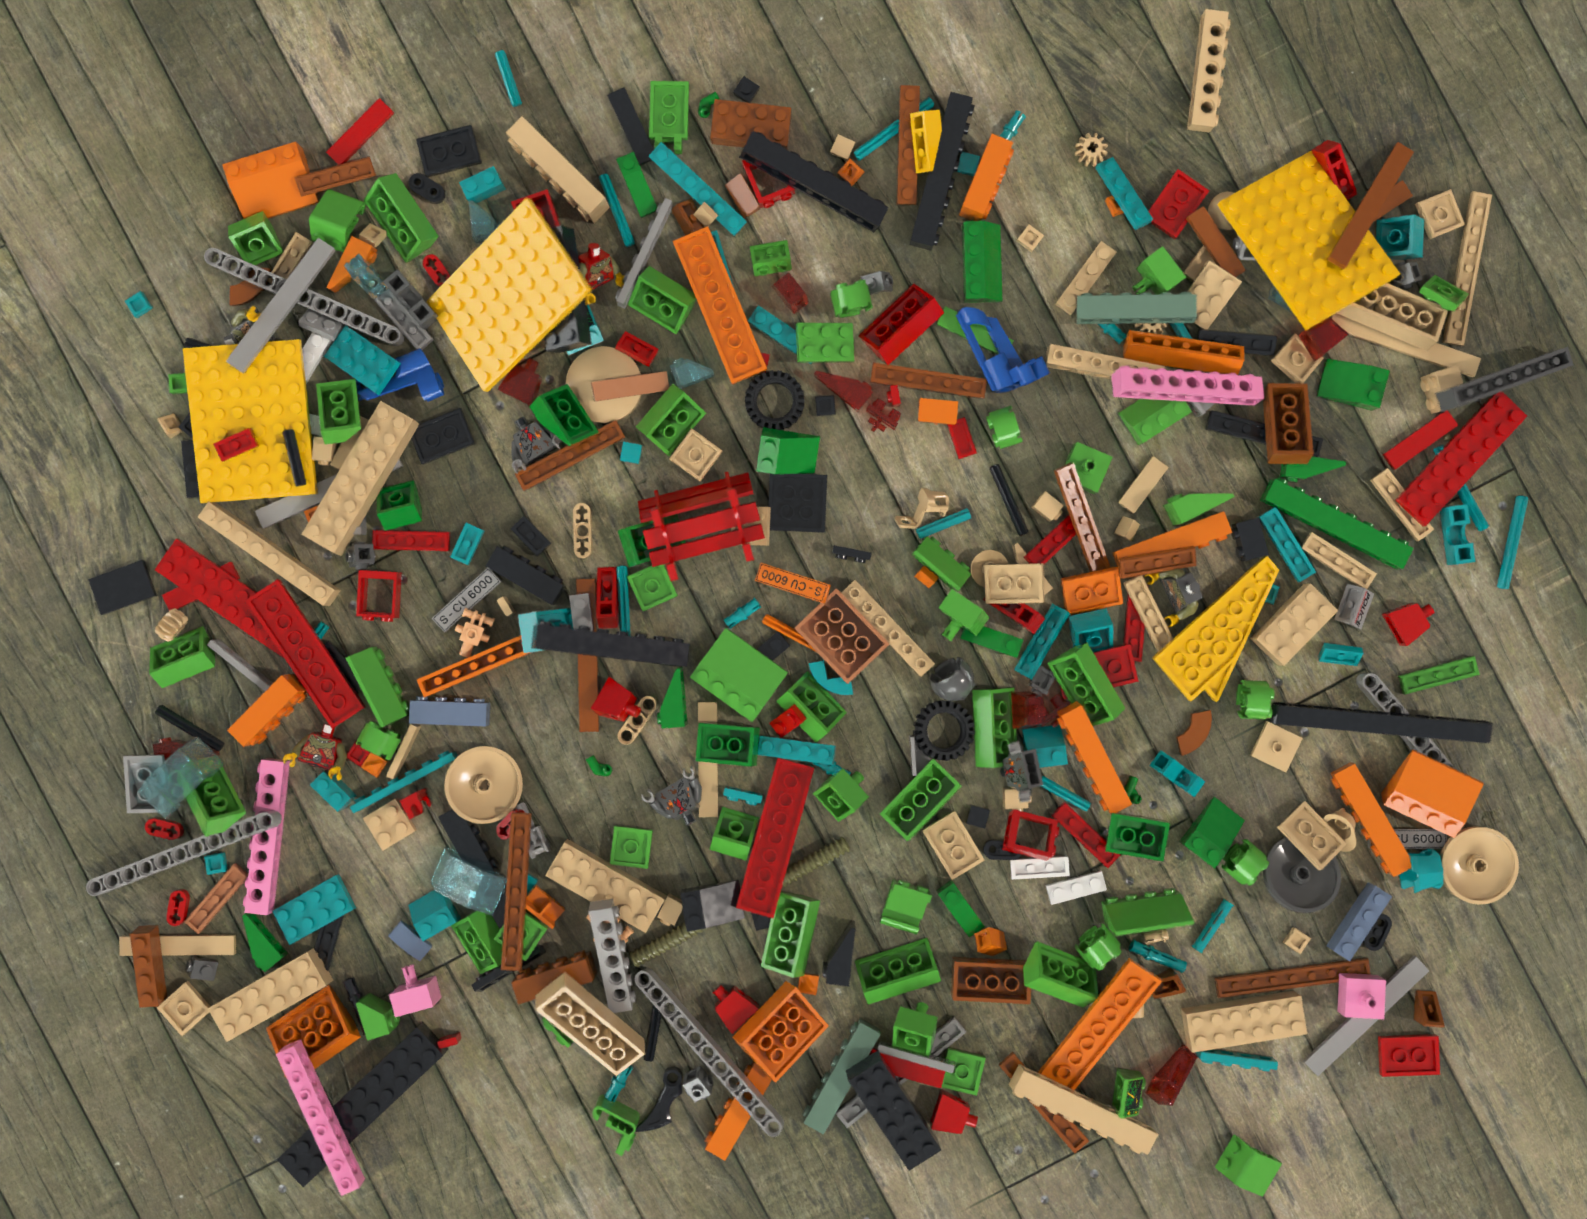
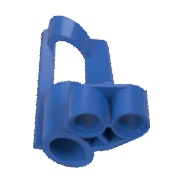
(413, 370)
(1005, 370)

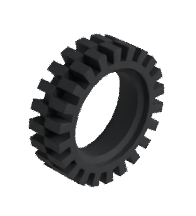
(765, 379)
(961, 744)

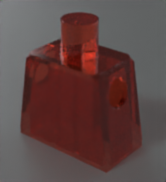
(791, 293)
(1322, 337)
(522, 382)
(1027, 709)

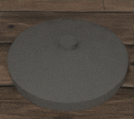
(1297, 882)

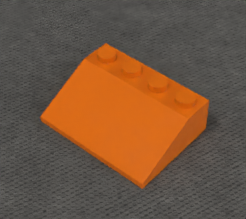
(268, 181)
(1432, 793)
(319, 1023)
(780, 1031)

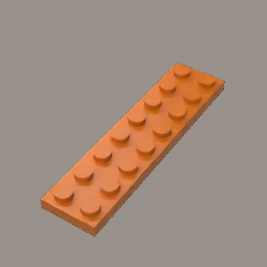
(720, 305)
(1101, 1024)

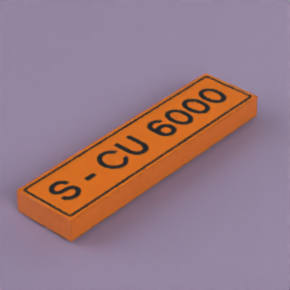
(793, 583)

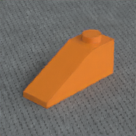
(341, 276)

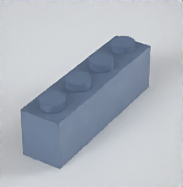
(449, 712)
(1359, 921)

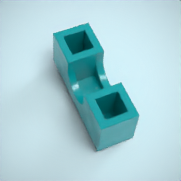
(1453, 525)

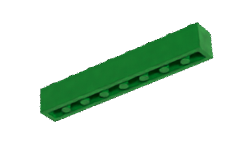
(1337, 524)

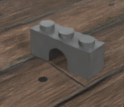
(411, 299)

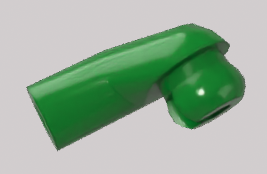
(705, 105)
(598, 768)
(1130, 789)

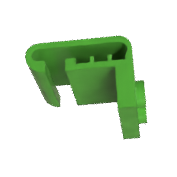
(335, 218)
(905, 906)
(621, 1119)
(1248, 1166)

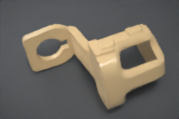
(926, 504)

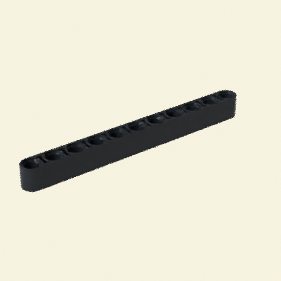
(1382, 722)

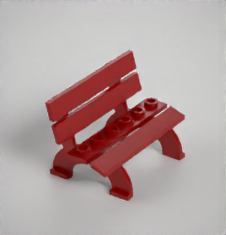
(693, 498)

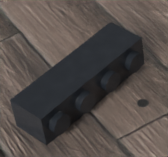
(525, 575)

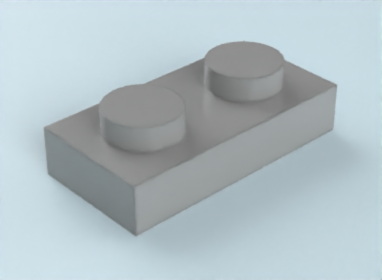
(320, 324)
(581, 611)

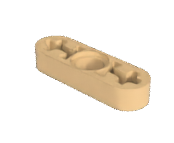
(576, 516)

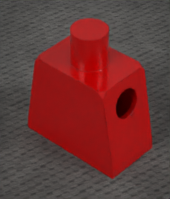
(1408, 622)
(615, 702)
(734, 1007)
(951, 1114)

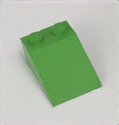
(1186, 507)

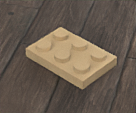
(1213, 290)
(1014, 583)
(1312, 835)
(953, 845)

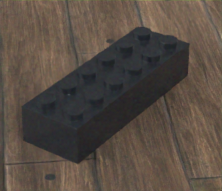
(574, 328)
(893, 1110)

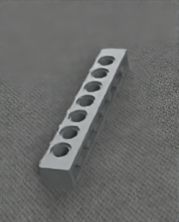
(1504, 379)

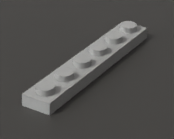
(647, 245)

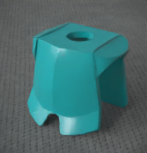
(1425, 871)

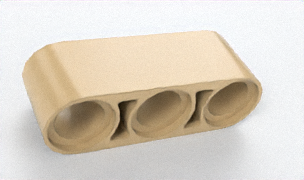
(634, 728)

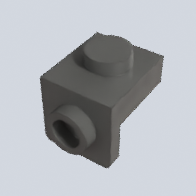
(878, 282)
(1042, 681)
(201, 968)

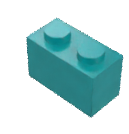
(482, 185)
(333, 790)

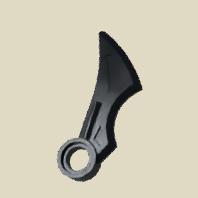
(661, 1111)

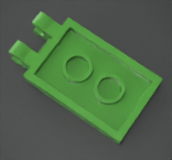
(669, 113)

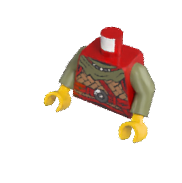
(598, 269)
(320, 751)

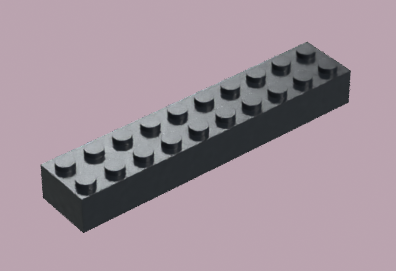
(368, 1099)

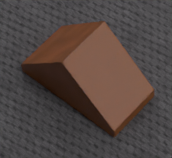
(1169, 986)
(1427, 1009)

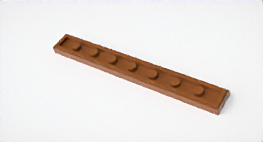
(1370, 205)
(588, 668)
(516, 891)
(1288, 977)

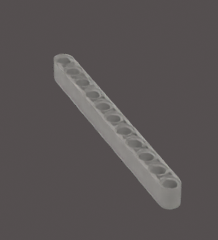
(313, 302)
(175, 856)
(710, 1060)

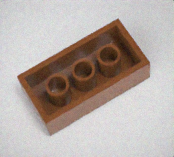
(736, 120)
(1287, 423)
(989, 980)
(532, 981)

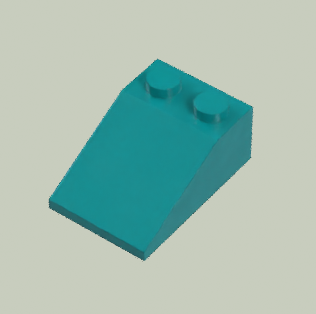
(528, 620)

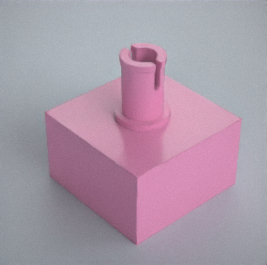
(415, 994)
(1361, 996)

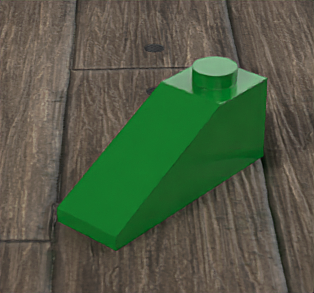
(637, 184)
(1315, 466)
(994, 640)
(960, 908)
(263, 945)

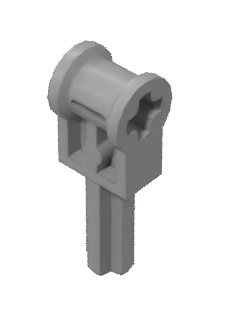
(536, 836)

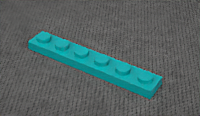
(697, 188)
(396, 784)

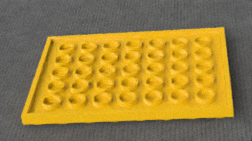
(1291, 228)
(508, 295)
(264, 398)

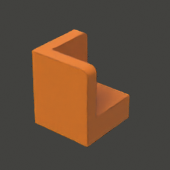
(990, 941)

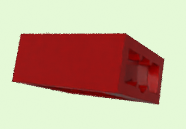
(768, 200)
(363, 576)
(1012, 829)

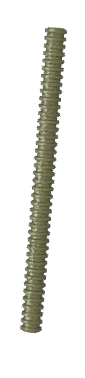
(793, 872)

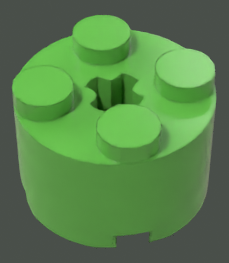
(851, 299)
(1005, 427)
(1254, 699)
(378, 741)
(1245, 862)
(1098, 946)

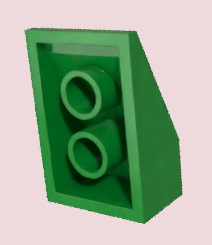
(1353, 384)
(563, 415)
(787, 452)
(635, 544)
(673, 709)
(727, 744)
(1213, 832)
(1137, 836)

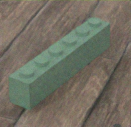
(1136, 308)
(835, 1083)

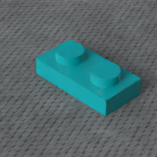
(467, 543)
(1340, 654)
(734, 794)

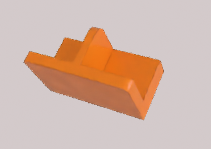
(937, 411)
(543, 906)

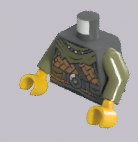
(241, 324)
(1181, 590)

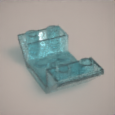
(180, 776)
(467, 883)

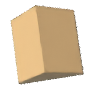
(170, 425)
(1127, 528)

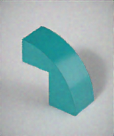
(835, 685)
(1177, 773)

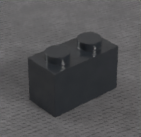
(1249, 539)

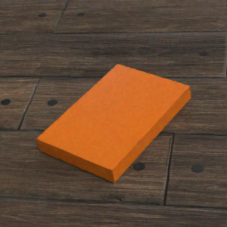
(1092, 590)

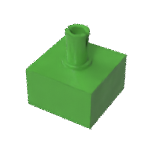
(1158, 273)
(1090, 466)
(962, 614)
(841, 794)
(915, 1030)

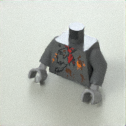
(531, 443)
(1021, 770)
(678, 799)

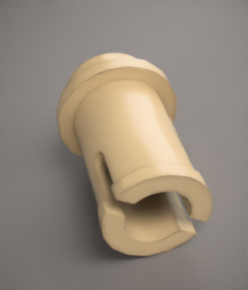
(1156, 936)

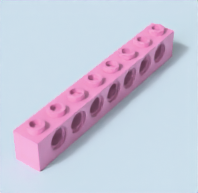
(1174, 386)
(252, 902)
(320, 1117)

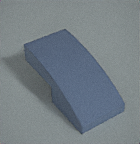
(409, 941)

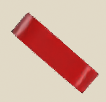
(434, 273)
(165, 824)
(500, 829)
(182, 907)

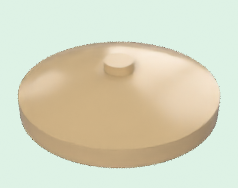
(599, 365)
(483, 784)
(1479, 865)

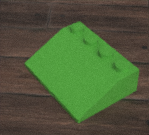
(739, 674)
(1146, 912)

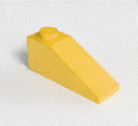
(926, 137)

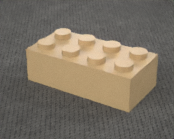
(1294, 624)

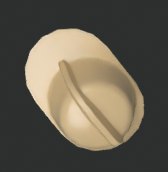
(1344, 826)

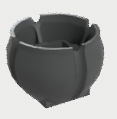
(952, 679)

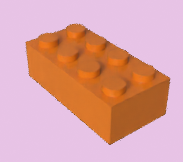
(989, 173)
(268, 710)

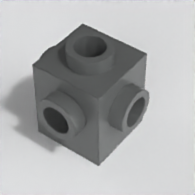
(1408, 275)
(362, 550)
(697, 1084)

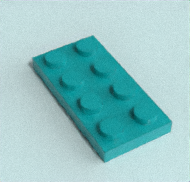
(362, 360)
(314, 909)

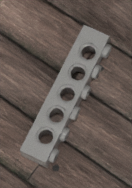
(606, 911)

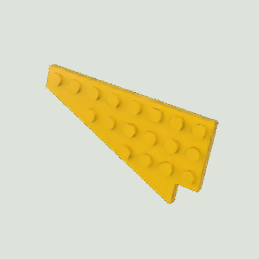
(1211, 644)

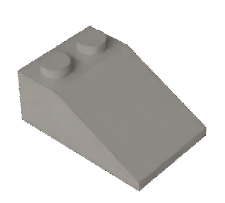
(136, 771)

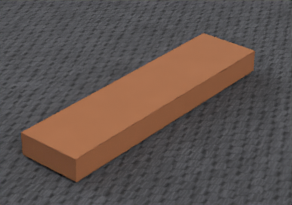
(630, 386)
(216, 898)

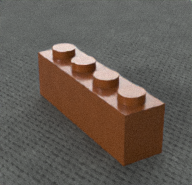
(148, 966)

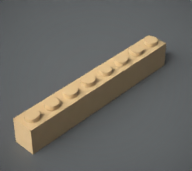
(269, 553)
(1082, 1109)

